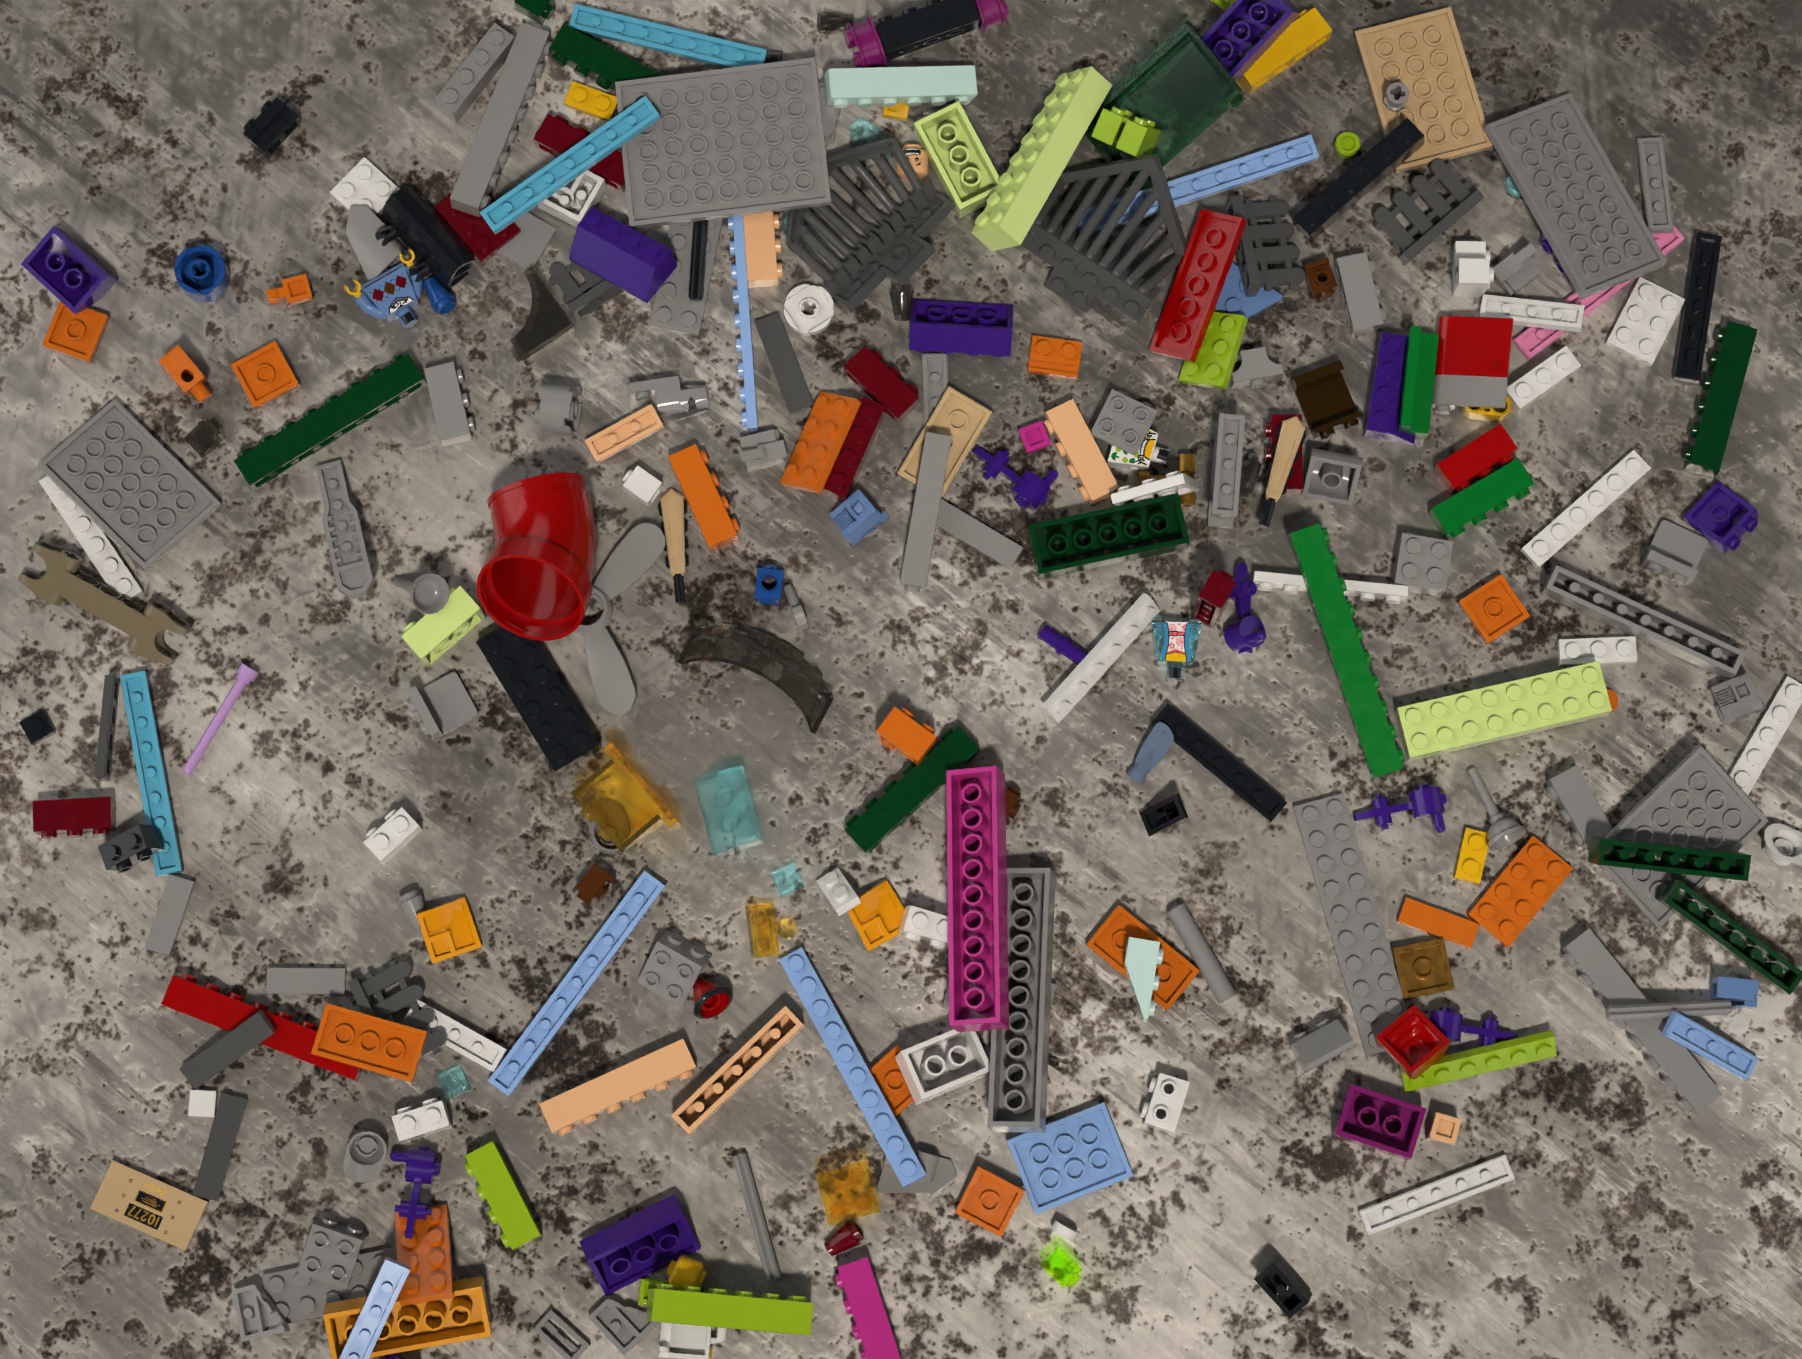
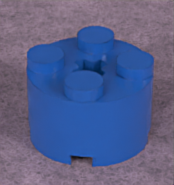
(202, 259)

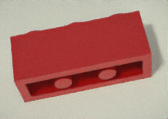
(1476, 459)

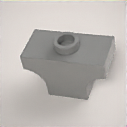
(1255, 369)

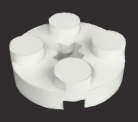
(805, 323)

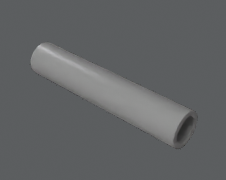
(1201, 953)

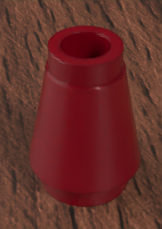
(845, 1238)

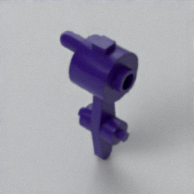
(1028, 489)
(1247, 630)
(1423, 803)
(1451, 1026)
(420, 1169)

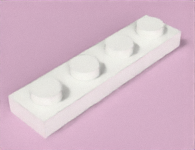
(1534, 312)
(466, 1040)

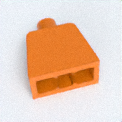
(178, 366)

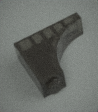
(545, 326)

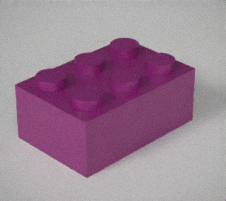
(1379, 1122)

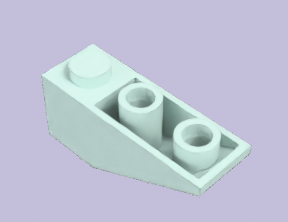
(1140, 968)

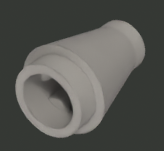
(411, 904)

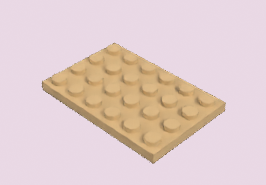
(1442, 96)

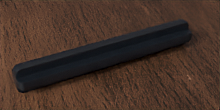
(698, 260)

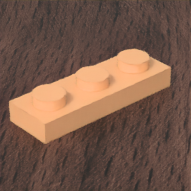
(624, 433)

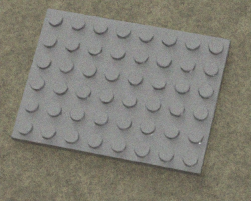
(726, 144)

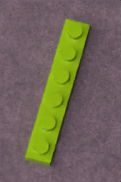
(1484, 1060)

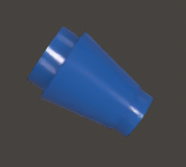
(439, 297)

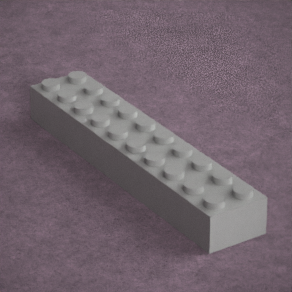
(1021, 1052)

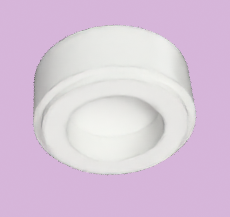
(1064, 1230)

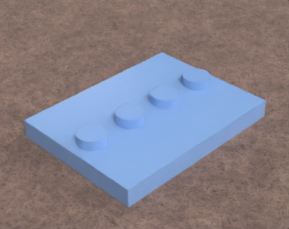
(1069, 1158)

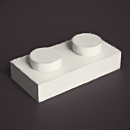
(838, 891)

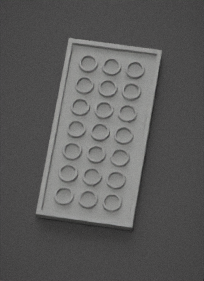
(1575, 195)

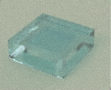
(787, 880)
(453, 1083)

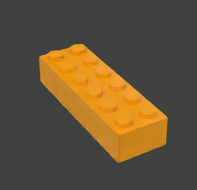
(418, 1324)

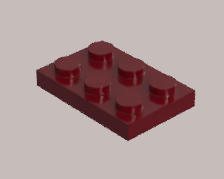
(475, 231)

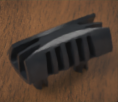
(428, 236)

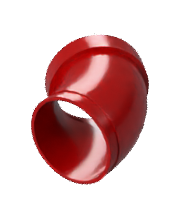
(542, 556)

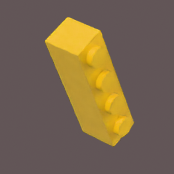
(1293, 44)

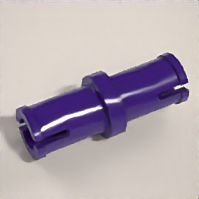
(1062, 645)

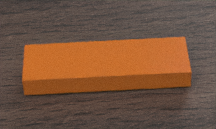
(1438, 923)

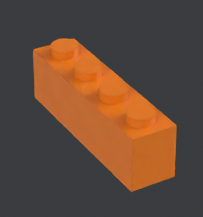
(703, 498)

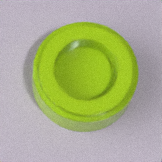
(1347, 144)

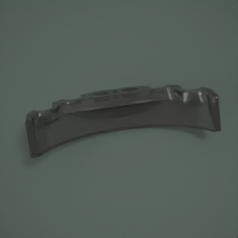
(767, 657)

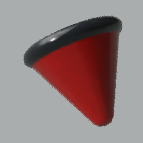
(710, 999)

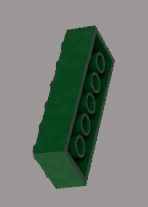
(1108, 536)

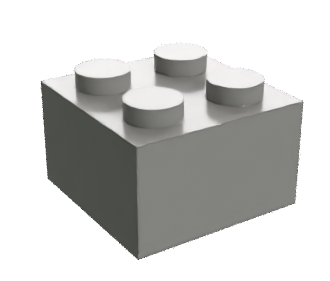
(1422, 564)

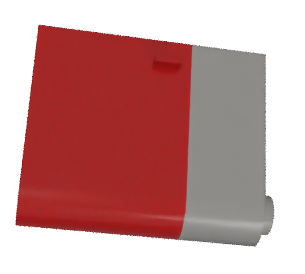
(1472, 362)

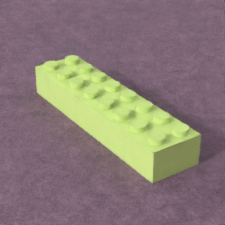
(1041, 158)
(1503, 711)

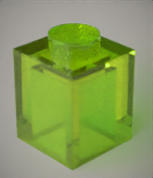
(1062, 1269)

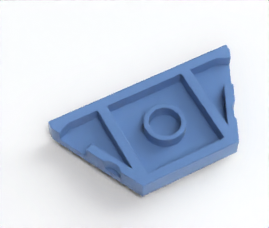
(1234, 301)

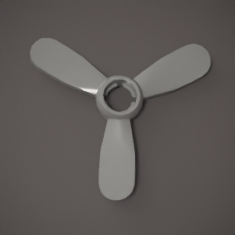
(622, 570)

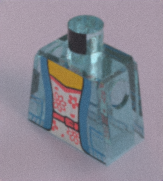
(1175, 645)

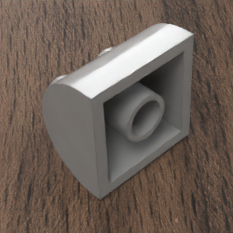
(1332, 476)

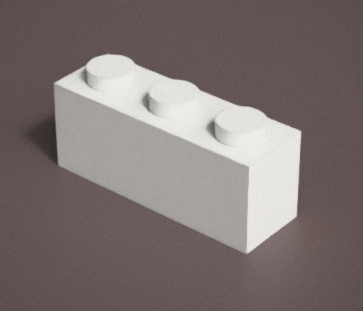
(1542, 380)

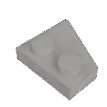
(257, 1313)
(621, 1324)

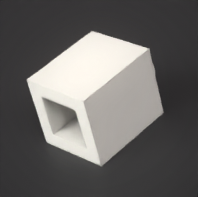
(642, 486)

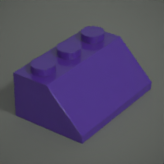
(68, 271)

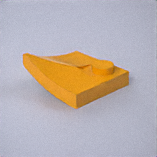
(877, 915)
(448, 930)

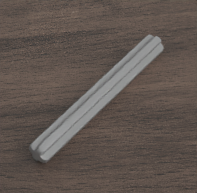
(1663, 1010)
(756, 1217)

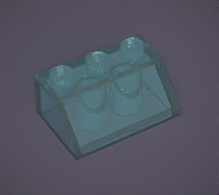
(728, 811)

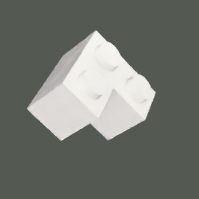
(574, 203)
(1471, 269)

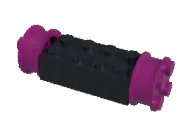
(920, 29)

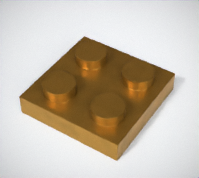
(1423, 968)

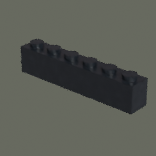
(1358, 180)

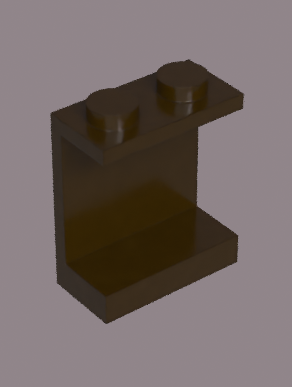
(1326, 400)

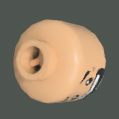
(918, 159)

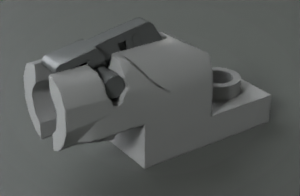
(672, 398)

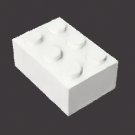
(942, 1064)

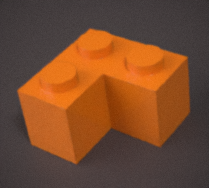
(905, 735)

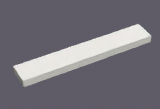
(1436, 1195)

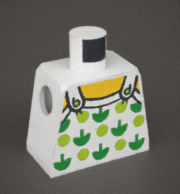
(1148, 452)

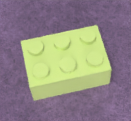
(442, 630)

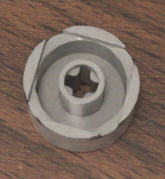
(558, 409)

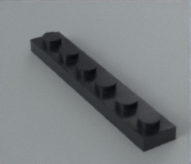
(1697, 307)
(1221, 765)

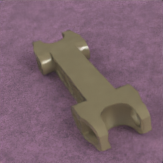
(142, 623)

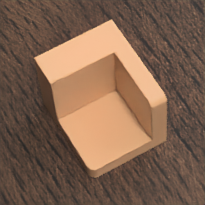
(1443, 1128)

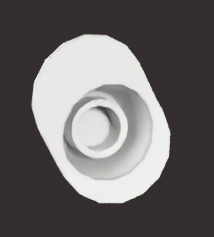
(1783, 844)

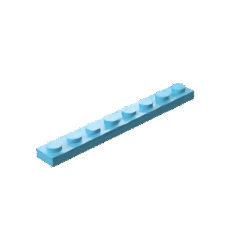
(664, 38)
(570, 165)
(151, 770)

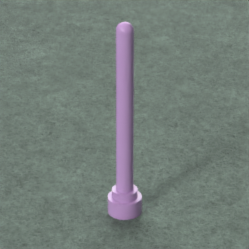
(244, 676)

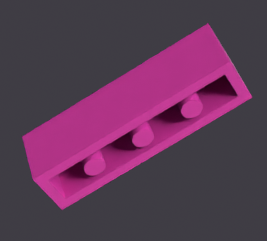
(867, 1309)

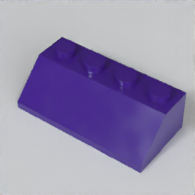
(621, 255)
(961, 327)
(1386, 391)
(639, 1244)

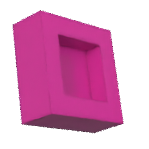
(1034, 437)

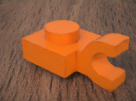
(294, 289)

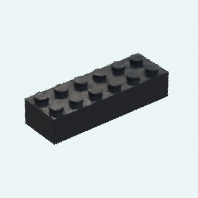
(539, 698)

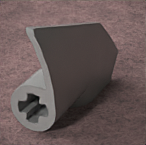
(361, 231)
(938, 1172)

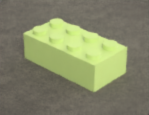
(957, 158)

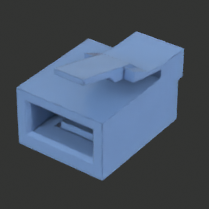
(857, 517)
(1736, 990)

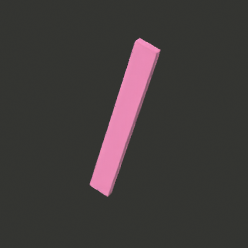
(1536, 339)

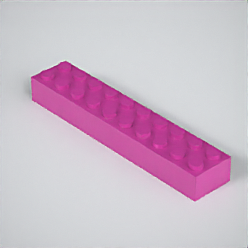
(977, 899)

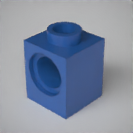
(769, 596)

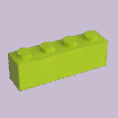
(503, 1196)

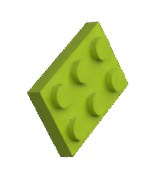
(1217, 352)

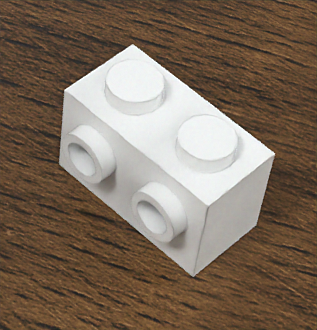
(392, 835)
(924, 925)
(1165, 1102)
(422, 1121)

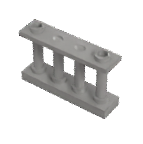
(1226, 471)

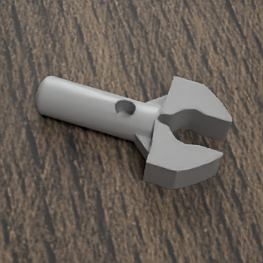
(796, 608)

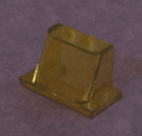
(622, 803)

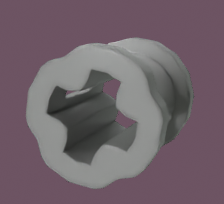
(1403, 93)

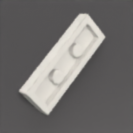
(1605, 650)

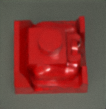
(1413, 1042)

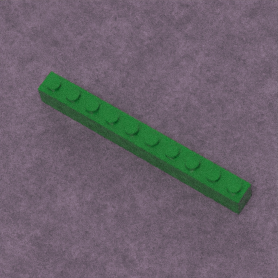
(1345, 650)

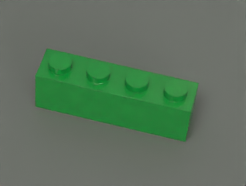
(1481, 499)

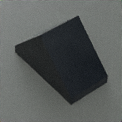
(1164, 815)

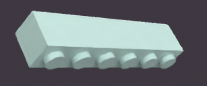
(899, 85)

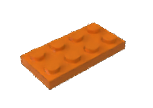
(820, 442)
(1520, 891)
(1111, 945)
(369, 1043)
(427, 1256)

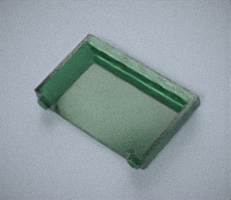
(1177, 87)

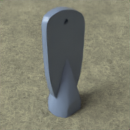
(1151, 752)

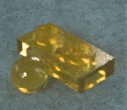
(764, 931)

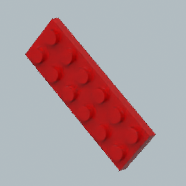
(1197, 285)

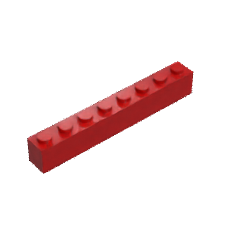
(231, 1011)

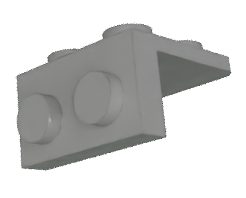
(1124, 422)
(1675, 553)
(442, 705)
(673, 967)
(332, 1252)

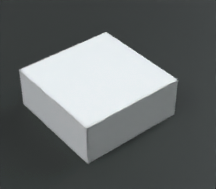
(202, 1103)

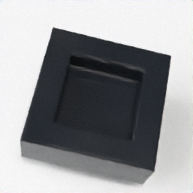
(37, 727)

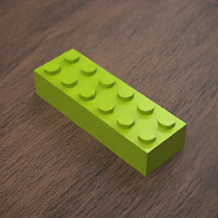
(729, 1311)

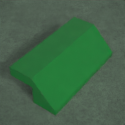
(1418, 382)

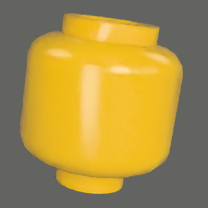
(686, 1272)

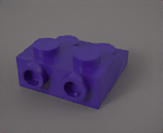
(1722, 517)

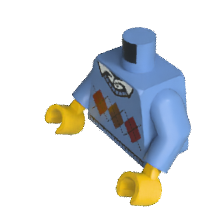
(391, 294)

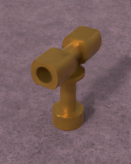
(1186, 466)

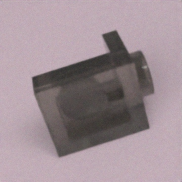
(205, 436)

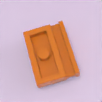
(1054, 357)

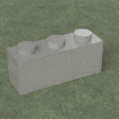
(1359, 294)
(449, 403)
(1578, 806)

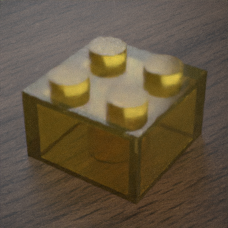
(847, 1193)

